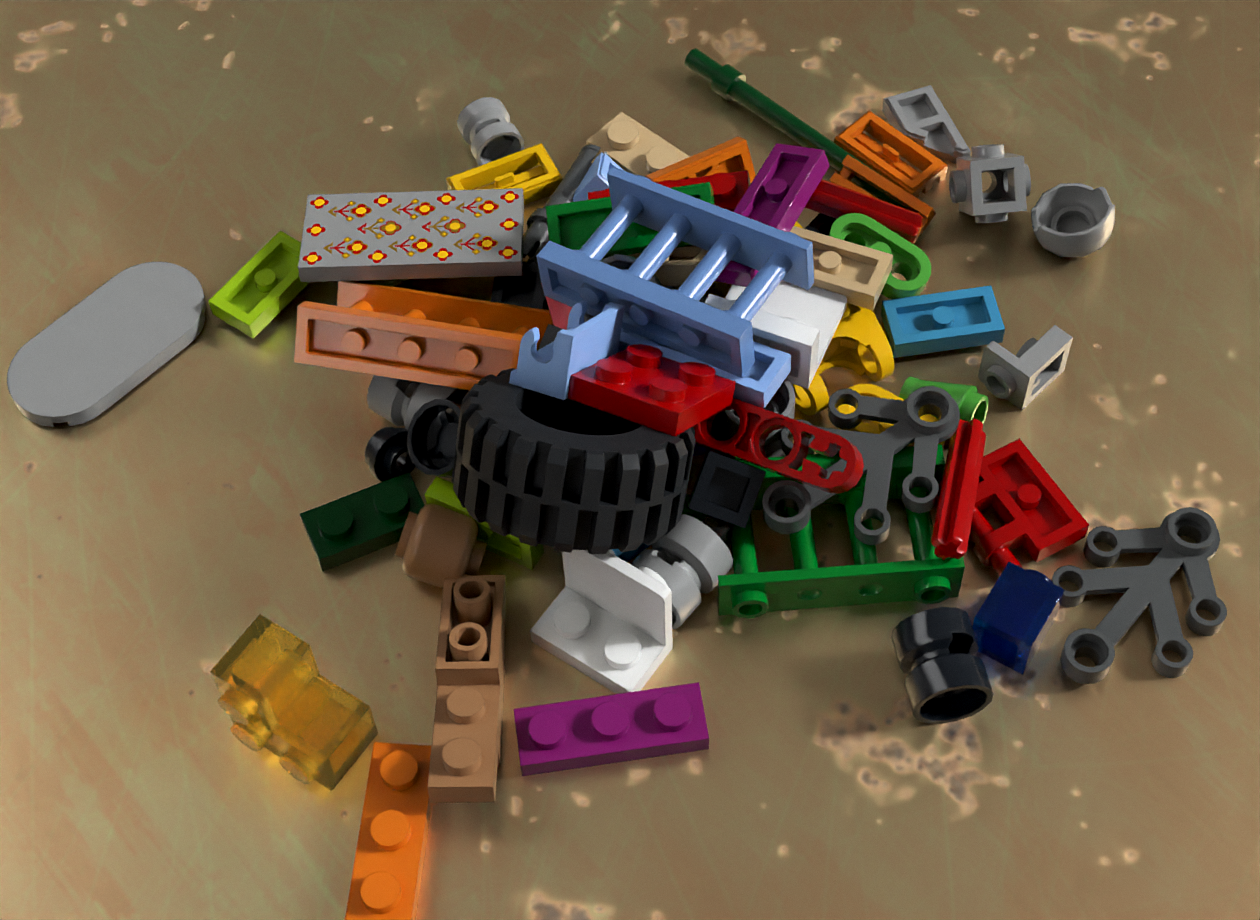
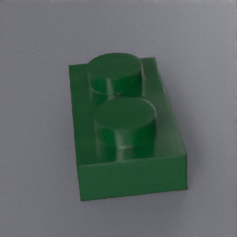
(361, 521)

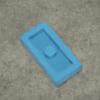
(942, 321)

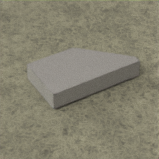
(926, 122)

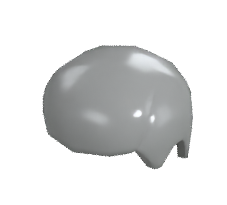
(1073, 219)

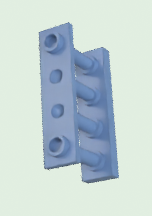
(674, 315)

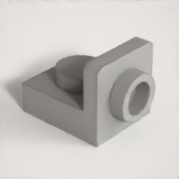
(1029, 372)

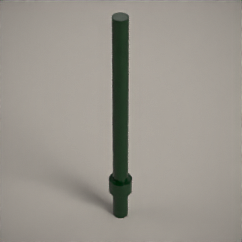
(732, 85)

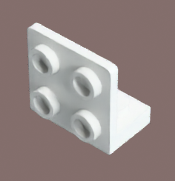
(794, 323)
(608, 620)

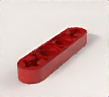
(750, 439)

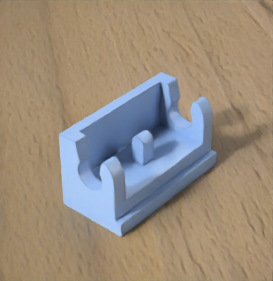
(571, 351)

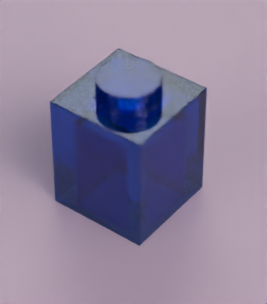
(1017, 616)

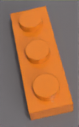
(392, 834)

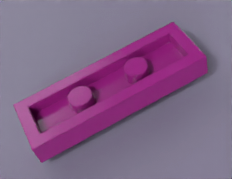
(778, 196)
(611, 729)

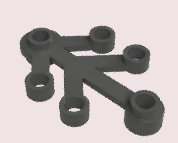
(877, 456)
(1144, 588)

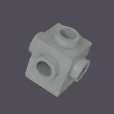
(1008, 188)

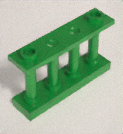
(866, 582)

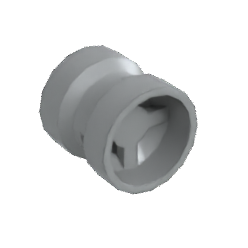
(488, 130)

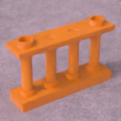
(414, 334)

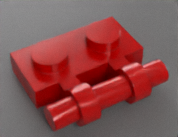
(1029, 504)

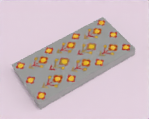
(412, 235)

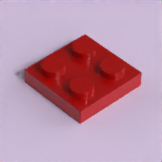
(652, 389)

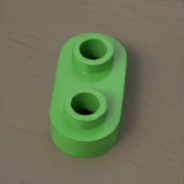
(907, 257)

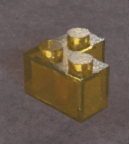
(285, 705)

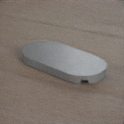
(107, 344)

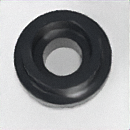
(388, 453)

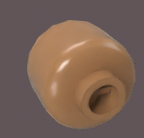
(439, 545)

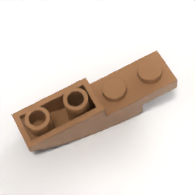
(469, 690)

